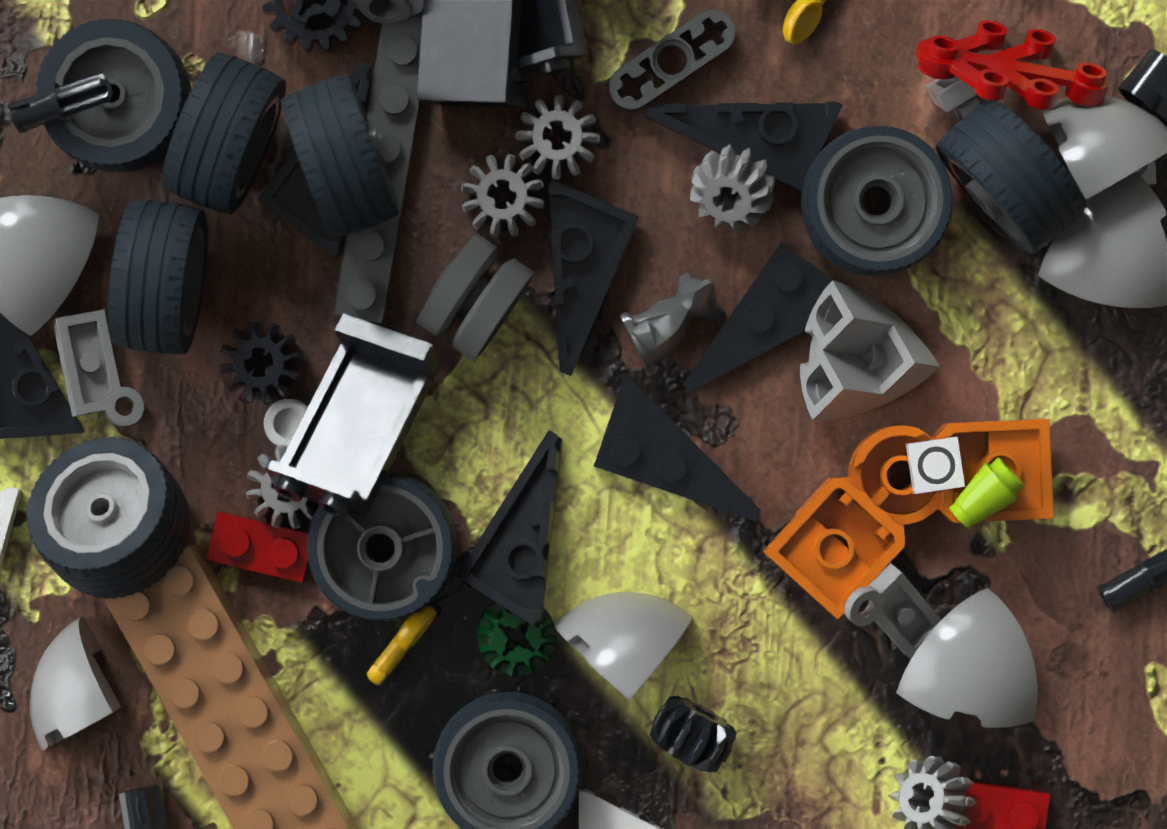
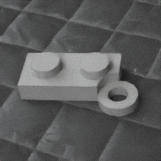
(92, 369)
(895, 608)

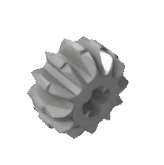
(571, 127)
(516, 188)
(732, 188)
(274, 500)
(932, 795)

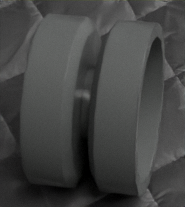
(469, 293)

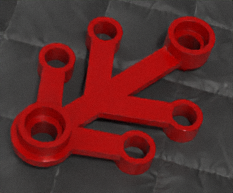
(946, 58)

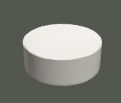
(283, 420)

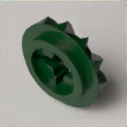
(520, 659)

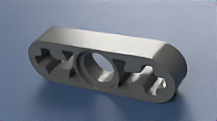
(708, 50)

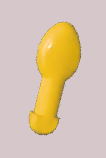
(802, 20)
(403, 641)

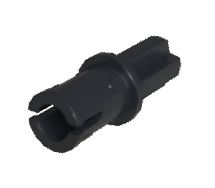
(60, 102)
(1135, 582)

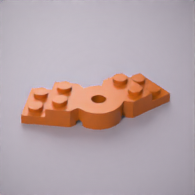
(858, 521)

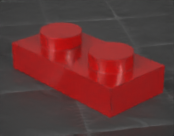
(259, 547)
(1006, 807)

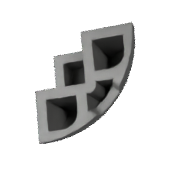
(1105, 140)
(1113, 249)
(41, 255)
(859, 355)
(624, 635)
(975, 666)
(69, 687)

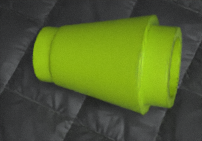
(987, 493)

